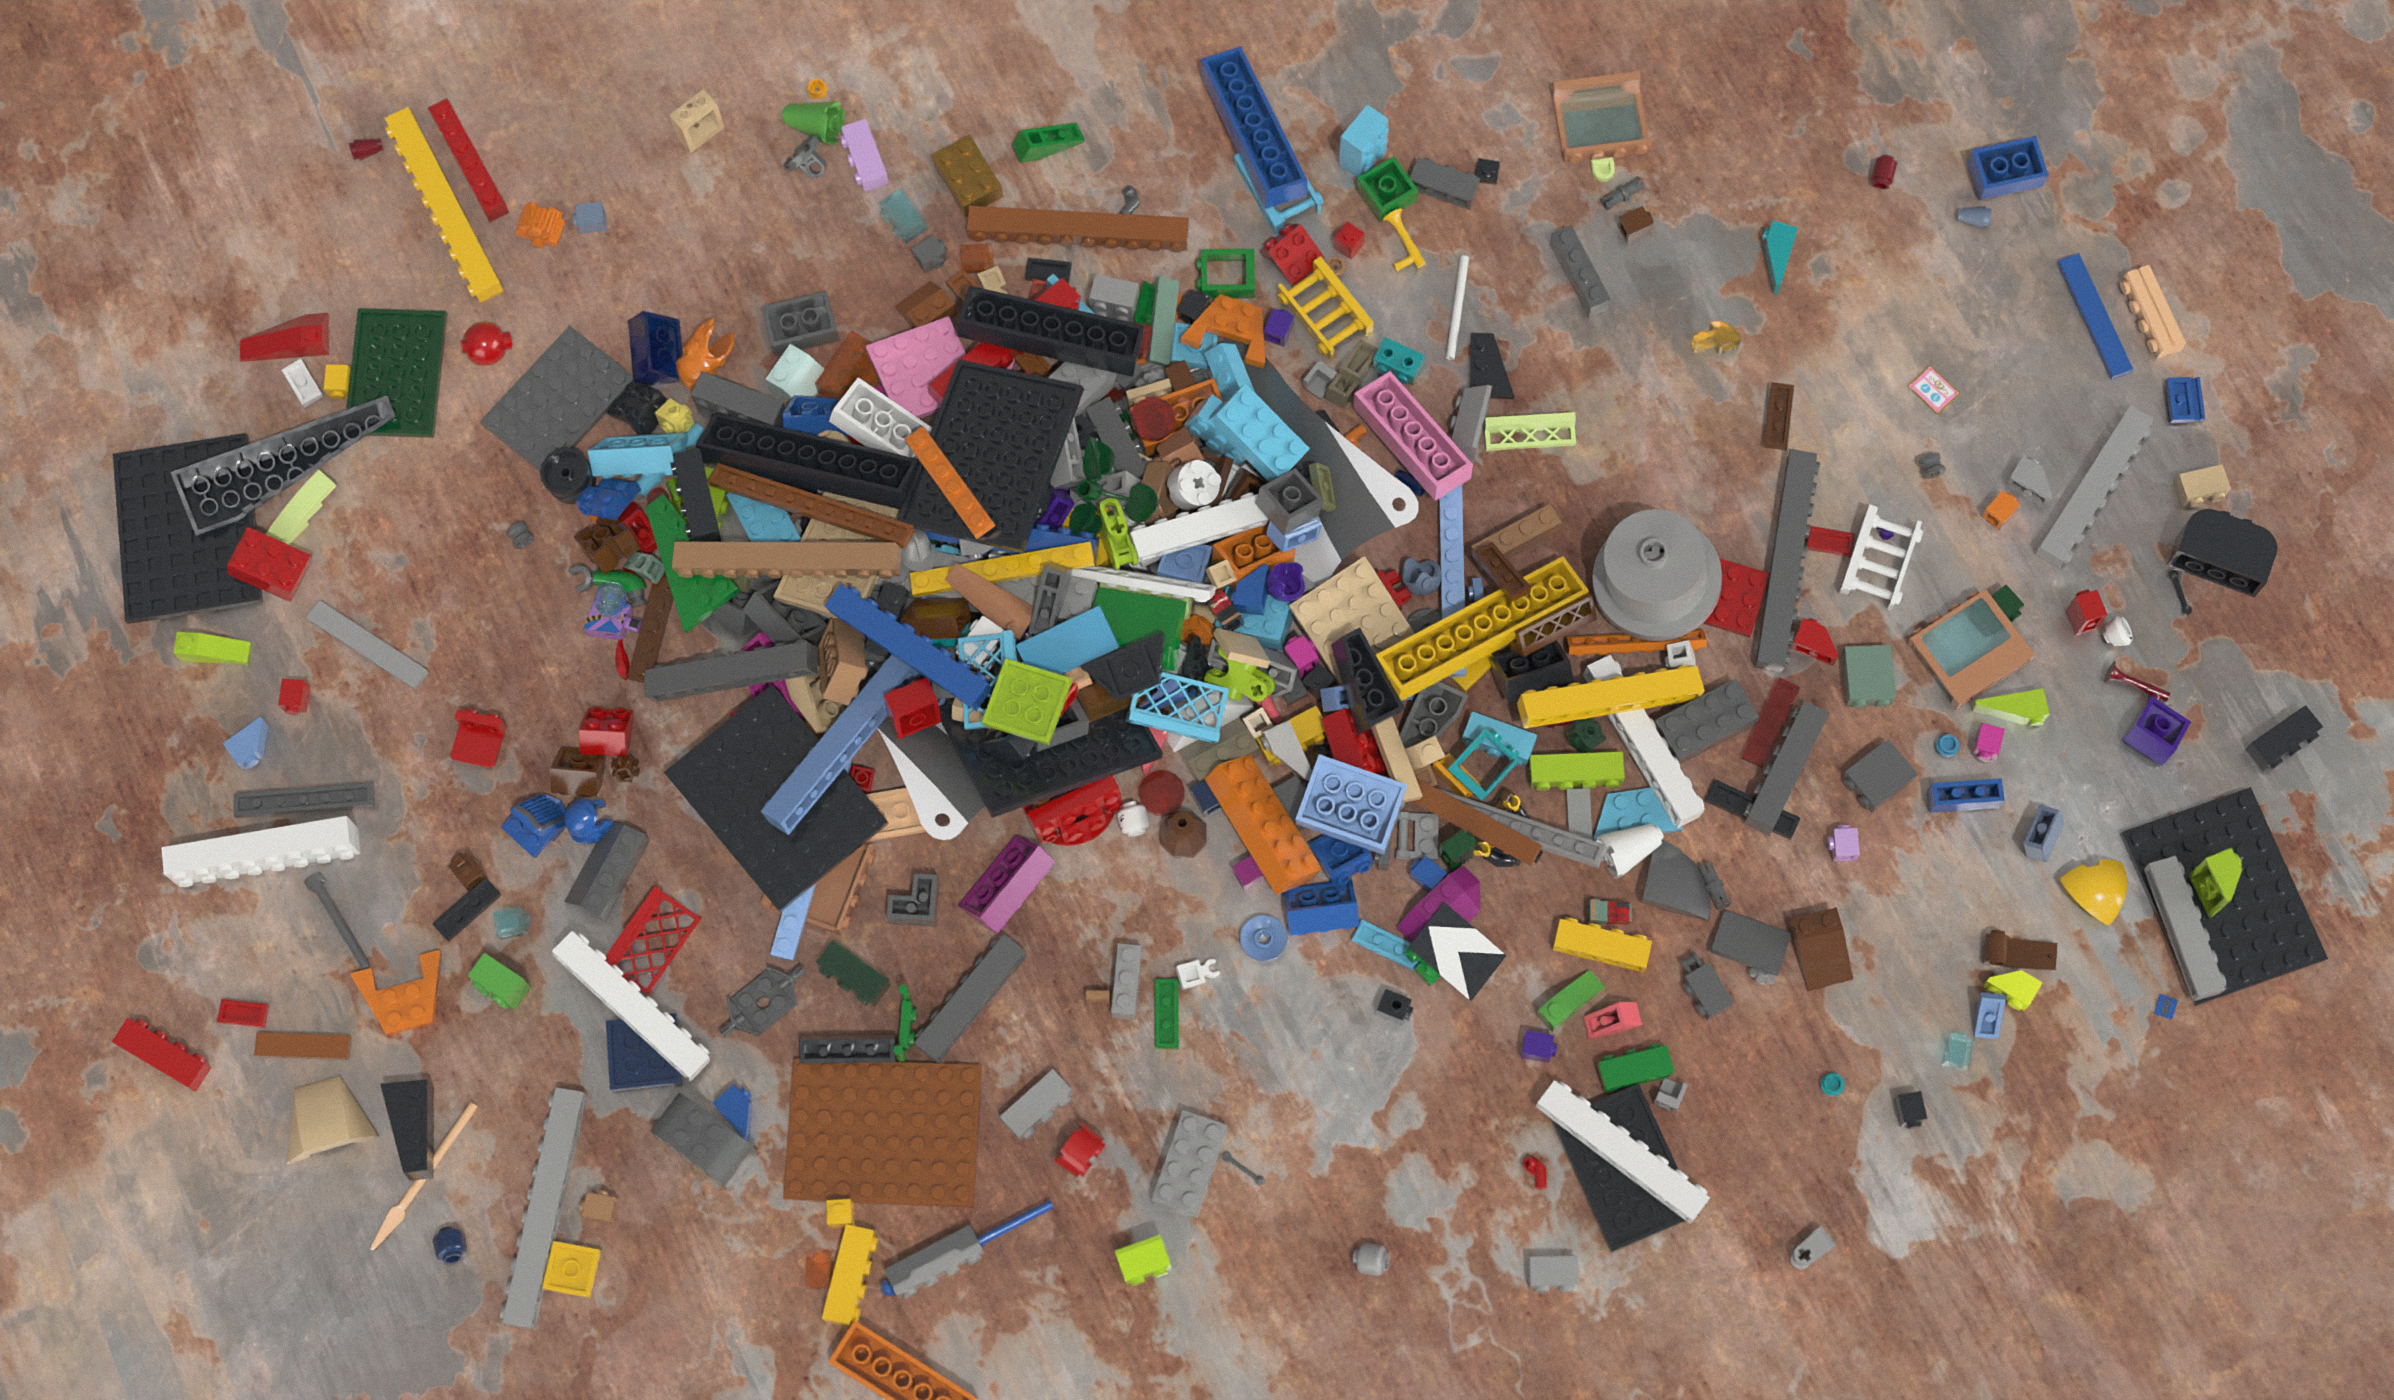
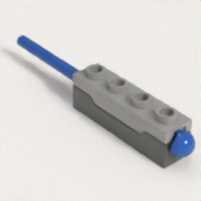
(947, 1256)

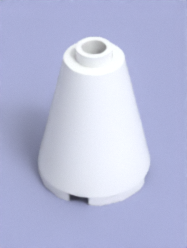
(1629, 847)

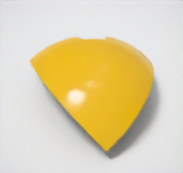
(2098, 888)

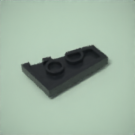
(1488, 367)

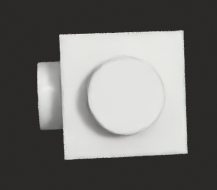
(1680, 654)

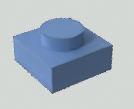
(1475, 591)

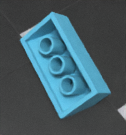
(636, 454)

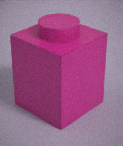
(1988, 742)

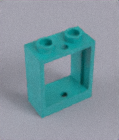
(1494, 737)

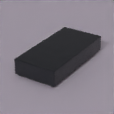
(1043, 268)

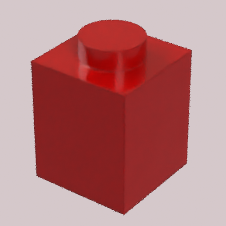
(1349, 240)
(294, 696)

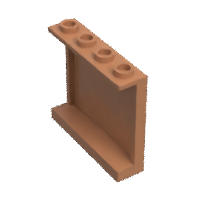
(837, 892)

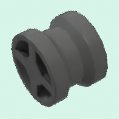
(1932, 465)
(520, 535)

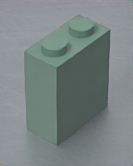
(1868, 676)

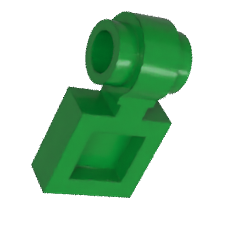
(1425, 971)

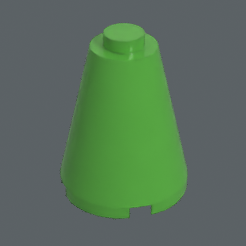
(816, 118)

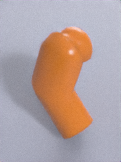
(1355, 434)

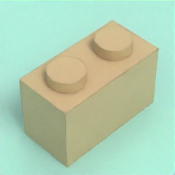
(2202, 486)

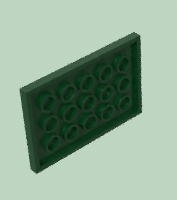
(401, 358)

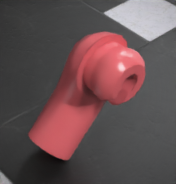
(1271, 709)

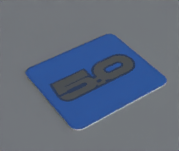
(2166, 1006)

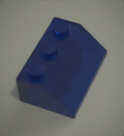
(654, 348)

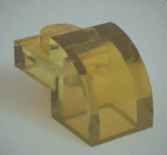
(1720, 335)

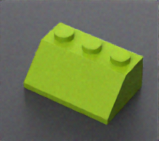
(2216, 880)

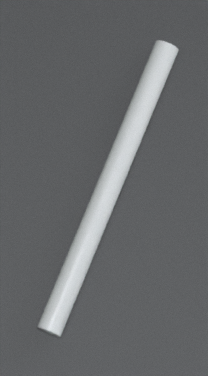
(1457, 308)

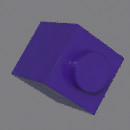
(1279, 327)
(1538, 1046)

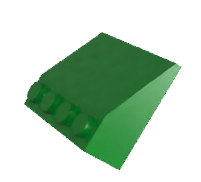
(1142, 616)

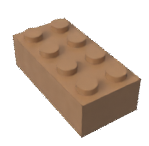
(841, 661)

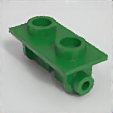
(1145, 304)

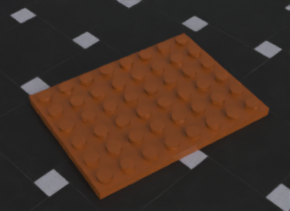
(883, 1133)

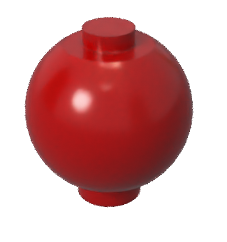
(485, 343)

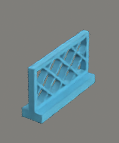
(1007, 650)
(1176, 725)

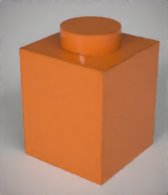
(2001, 509)

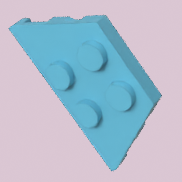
(1632, 810)

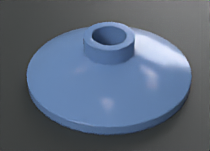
(1263, 927)

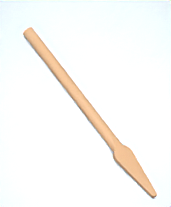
(396, 1213)

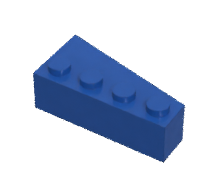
(810, 414)

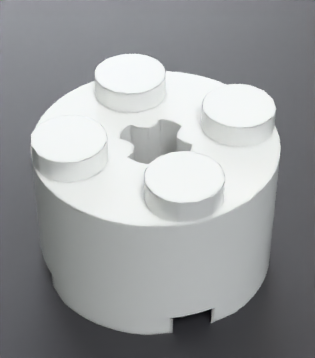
(1193, 484)

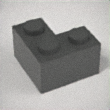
(920, 907)

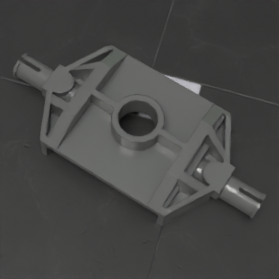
(772, 985)

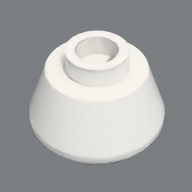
(2118, 632)

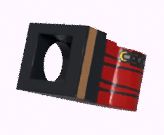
(1225, 611)

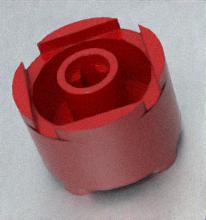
(1079, 1150)

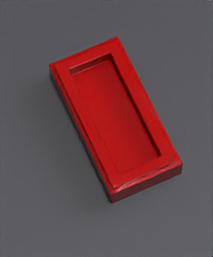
(1830, 541)
(243, 1013)

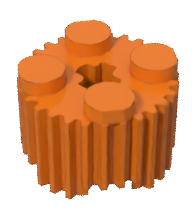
(540, 225)

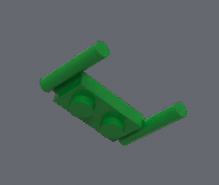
(908, 1016)

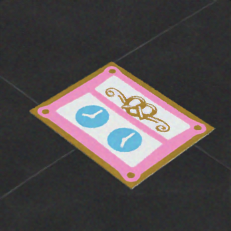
(1933, 389)

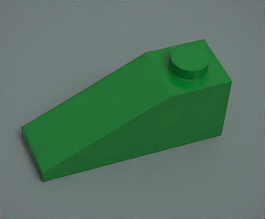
(1045, 141)

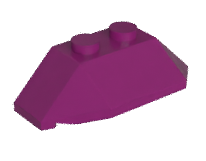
(1457, 890)

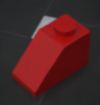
(640, 528)
(1814, 642)

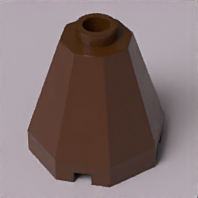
(1183, 834)

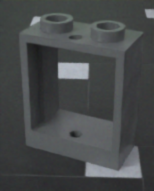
(1076, 729)

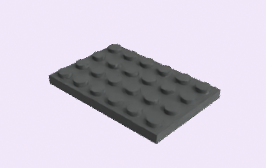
(557, 398)

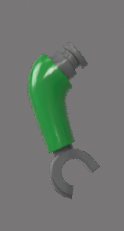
(629, 581)

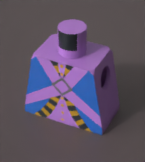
(611, 627)

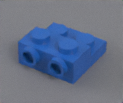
(608, 498)
(1340, 858)

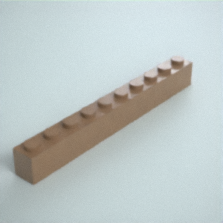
(787, 558)

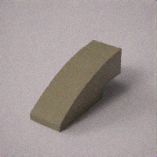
(1351, 374)

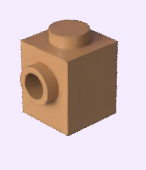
(599, 1207)

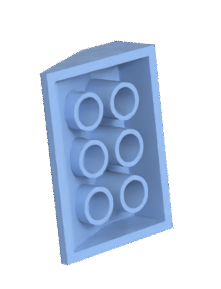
(1351, 804)

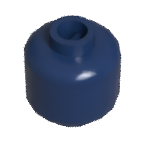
(449, 1245)

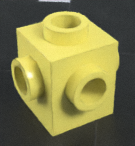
(674, 417)

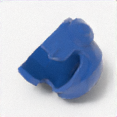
(581, 821)

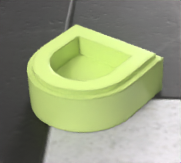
(1603, 169)

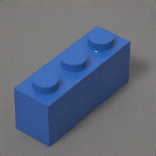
(1965, 795)

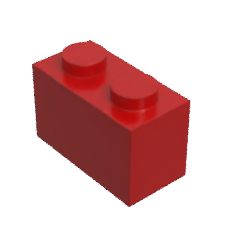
(2086, 611)

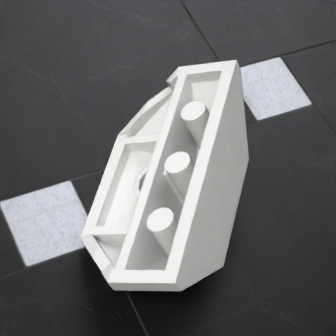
(1232, 711)

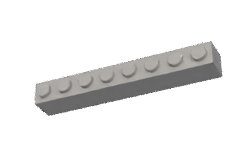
(2094, 486)

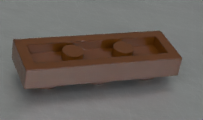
(1779, 416)
(1501, 571)

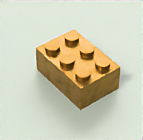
(967, 174)

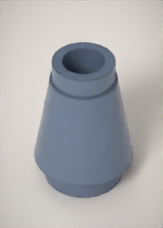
(1975, 216)

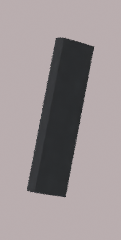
(1736, 802)

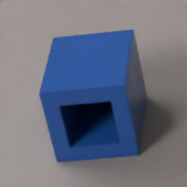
(1427, 873)

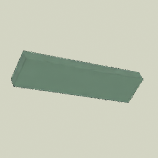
(1163, 321)

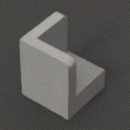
(1319, 380)
(1670, 1095)

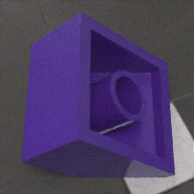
(2157, 731)

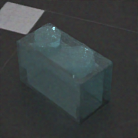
(903, 216)

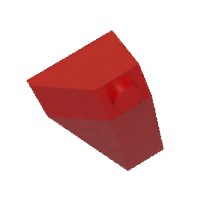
(293, 339)

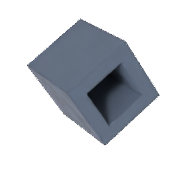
(590, 217)

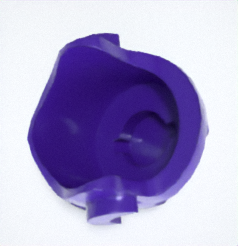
(1286, 582)

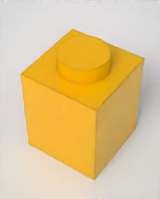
(337, 381)
(840, 1213)

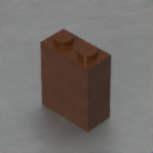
(938, 617)

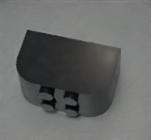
(2225, 551)

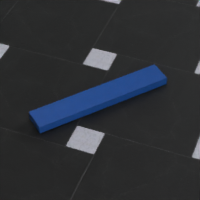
(2095, 316)

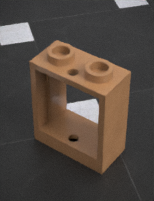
(1156, 477)

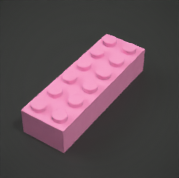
(1412, 436)

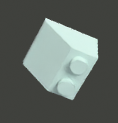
(794, 374)

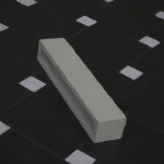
(2185, 928)

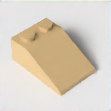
(807, 696)

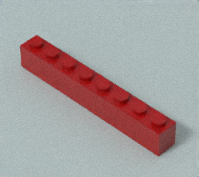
(1059, 294)

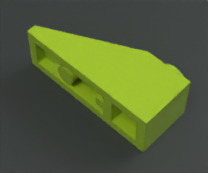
(211, 649)
(2020, 707)

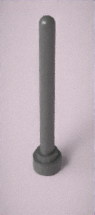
(316, 884)

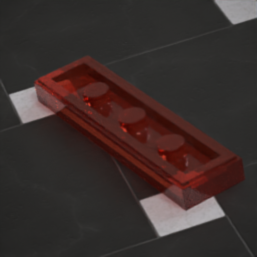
(1770, 723)

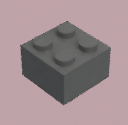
(1289, 501)

